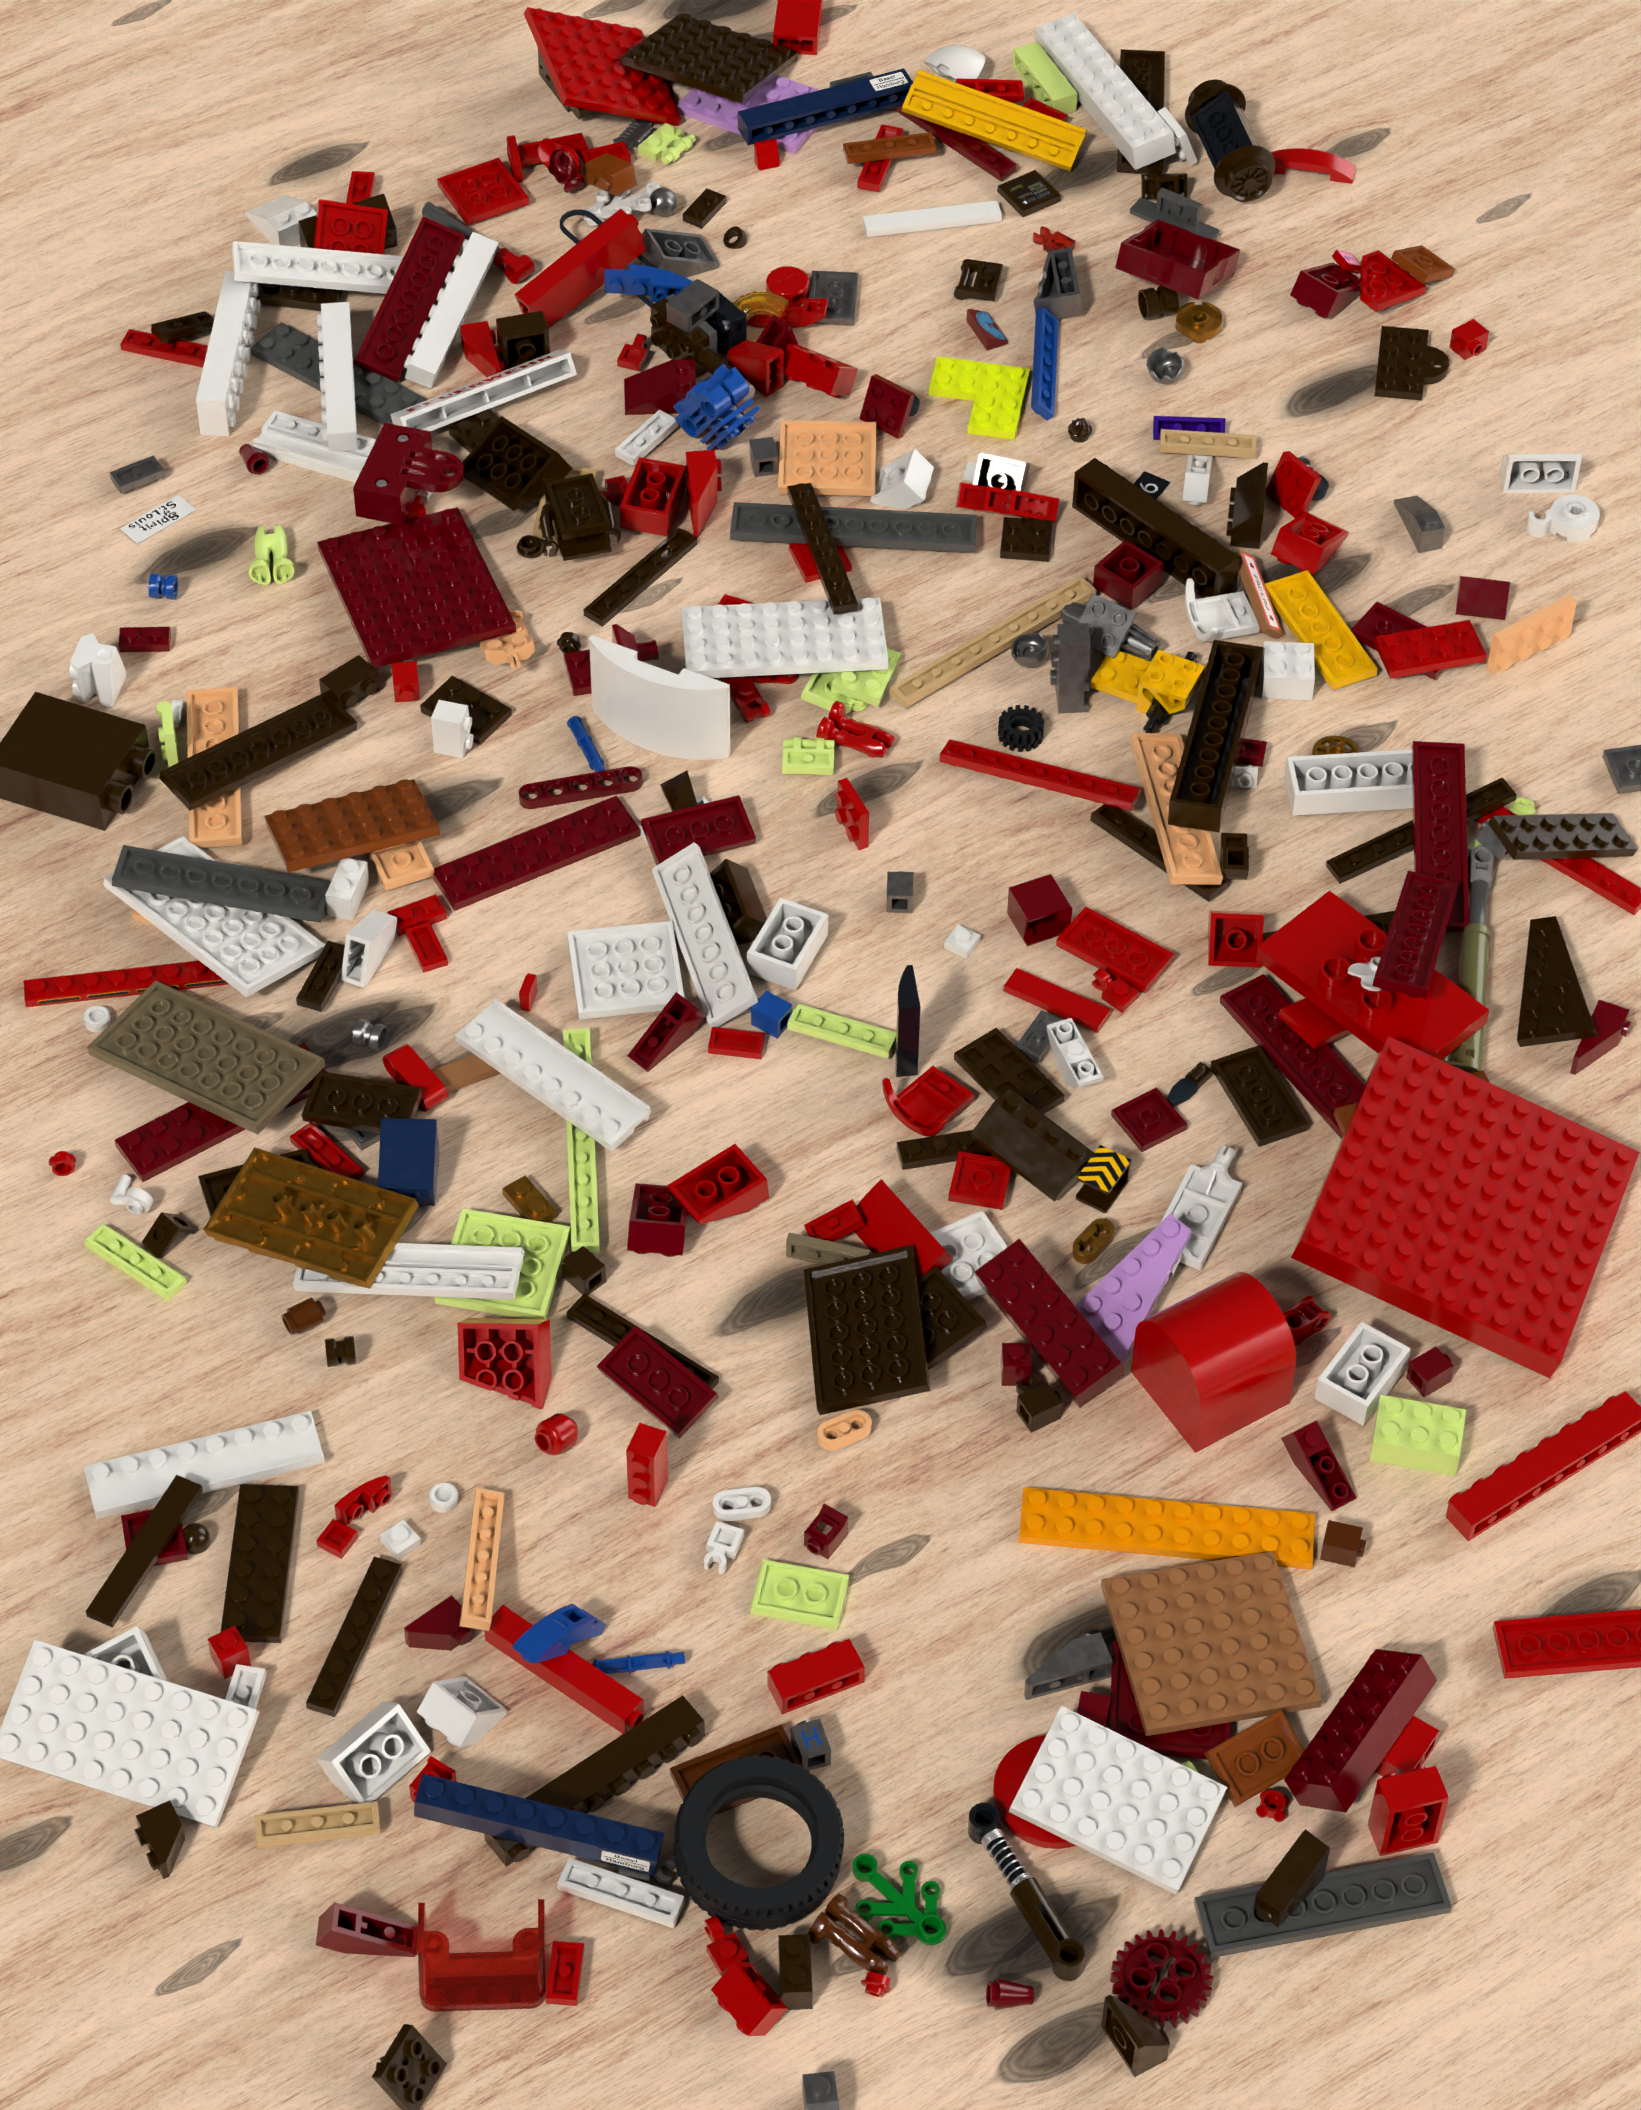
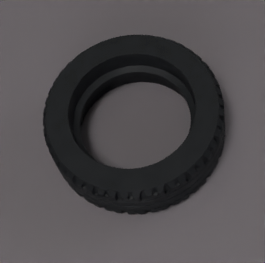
(773, 1780)

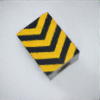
(1103, 1179)

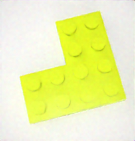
(994, 388)

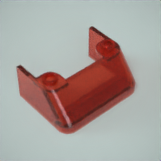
(482, 1978)

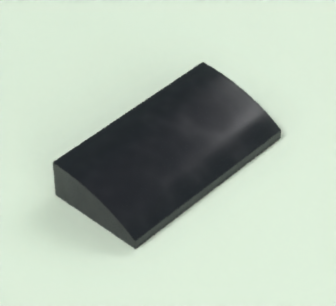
(907, 1025)

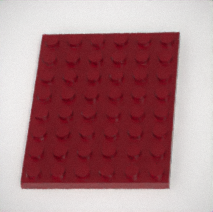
(415, 587)

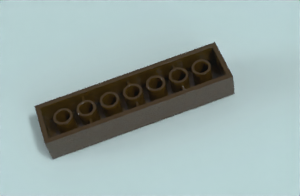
(1154, 528)

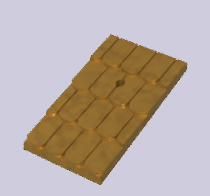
(311, 1218)

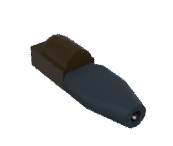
(1188, 1086)

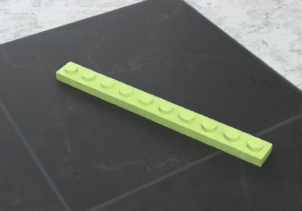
(582, 1163)

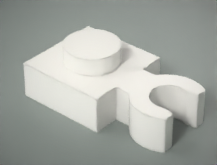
(721, 1544)

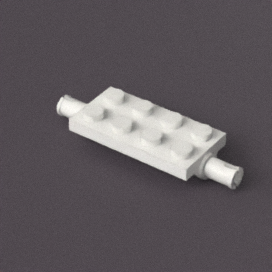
(1204, 1205)

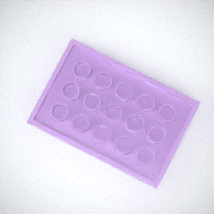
(724, 112)

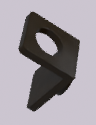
(165, 1231)

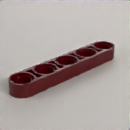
(591, 780)

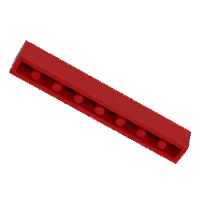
(1544, 1466)

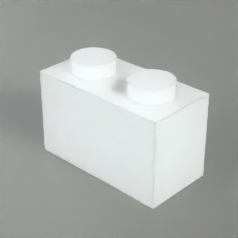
(451, 729)
(347, 888)

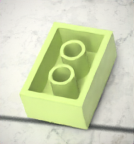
(1418, 1435)

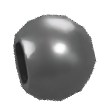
(663, 201)

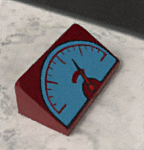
(985, 329)

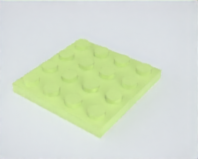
(544, 1253)

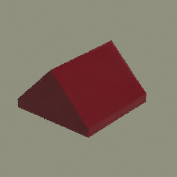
(1482, 597)

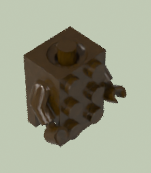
(577, 518)

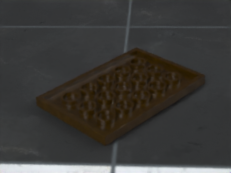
(866, 1330)

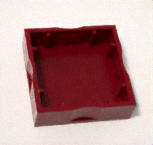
(1177, 259)

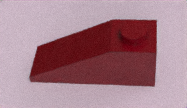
(1610, 1025)
(667, 1032)
(365, 1933)

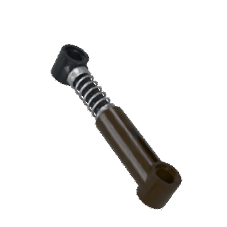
(1028, 1894)

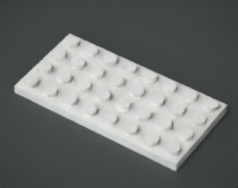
(783, 638)
(235, 943)
(126, 1733)

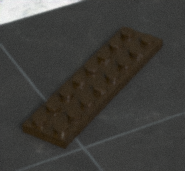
(1147, 73)
(258, 750)

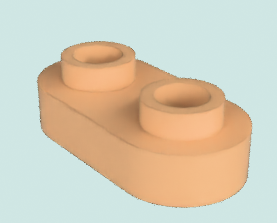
(842, 1430)

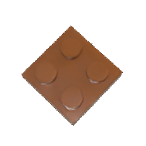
(1422, 264)

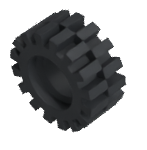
(1025, 718)

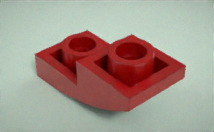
(368, 1495)

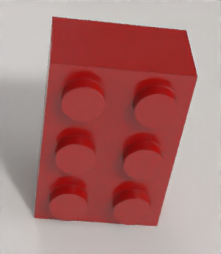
(653, 496)
(1407, 1810)

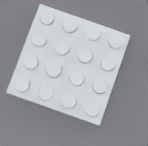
(624, 969)

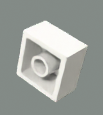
(1287, 671)

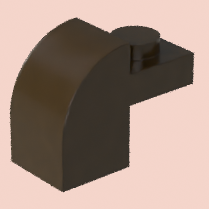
(1234, 856)

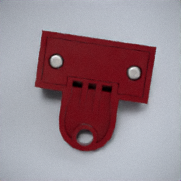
(398, 469)

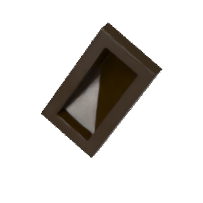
(679, 792)

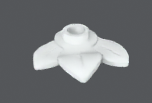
(1366, 973)

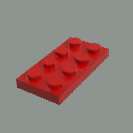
(1430, 649)
(1115, 949)

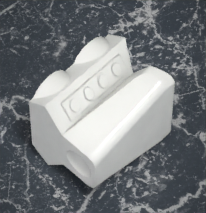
(96, 670)

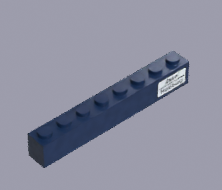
(824, 106)
(538, 1824)

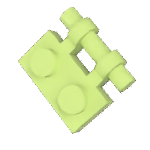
(666, 143)
(808, 756)

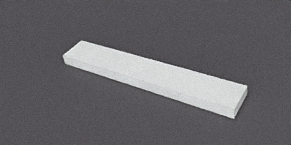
(932, 218)

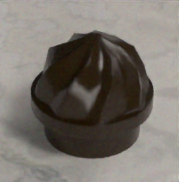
(1079, 430)

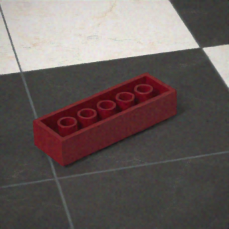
(1049, 1323)
(1360, 1730)

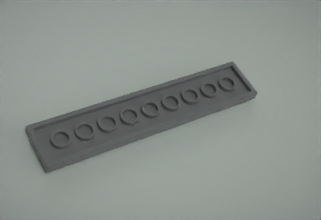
(859, 527)

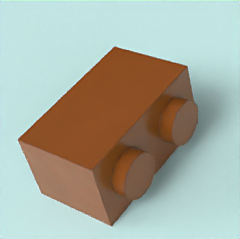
(611, 174)

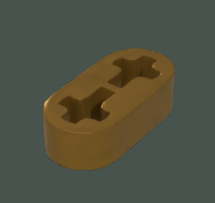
(1097, 1244)

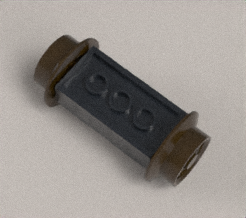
(1239, 161)

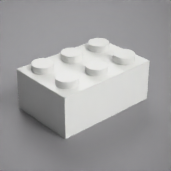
(787, 943)
(1362, 1372)

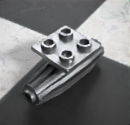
(1111, 628)

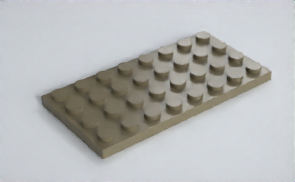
(206, 1057)

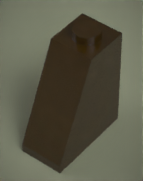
(1292, 1879)

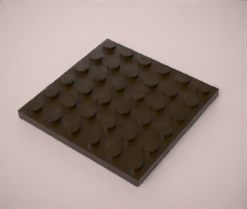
(710, 58)

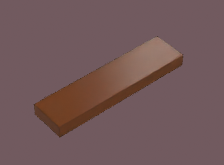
(889, 148)

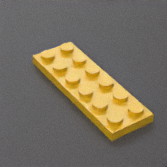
(1316, 621)

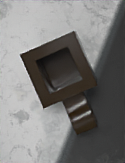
(1038, 1404)

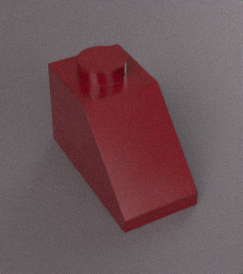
(439, 1628)

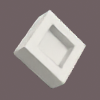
(962, 941)
(400, 1540)

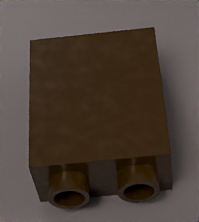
(73, 761)

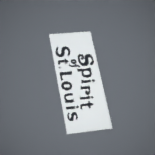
(157, 519)

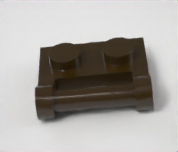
(985, 283)

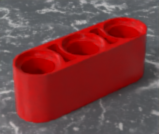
(409, 1069)

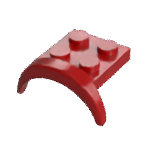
(928, 1102)

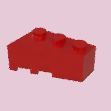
(818, 371)

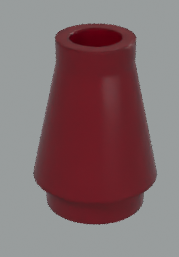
(255, 460)
(1007, 1994)

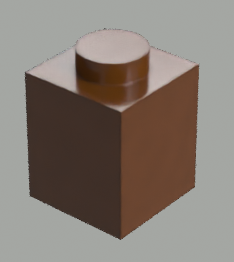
(1342, 1543)

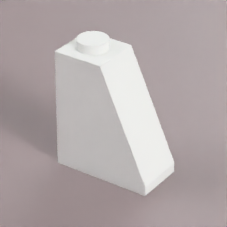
(367, 946)

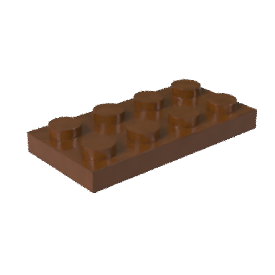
(769, 1742)

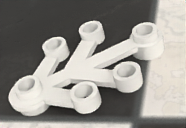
(643, 203)

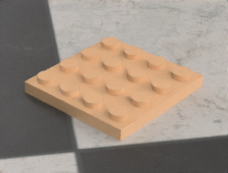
(829, 455)

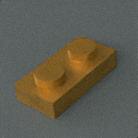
(528, 1201)

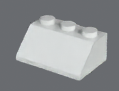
(1540, 473)
(374, 1753)

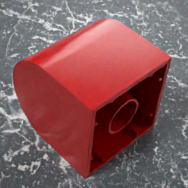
(1217, 1359)

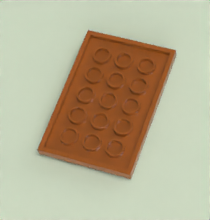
(351, 825)

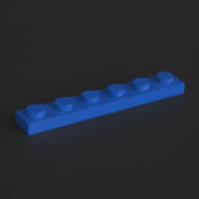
(1044, 363)

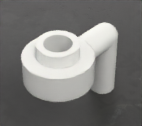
(135, 1199)

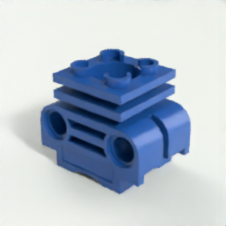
(715, 406)

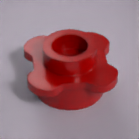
(1272, 1798)

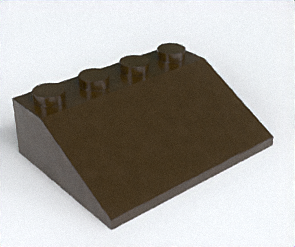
(513, 465)

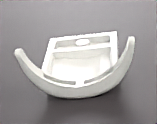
(1219, 615)

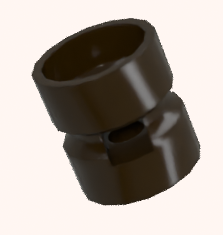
(1158, 301)

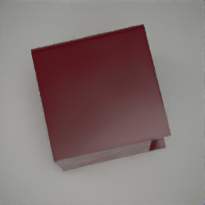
(1038, 909)

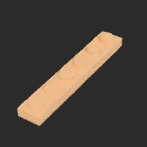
(482, 1559)

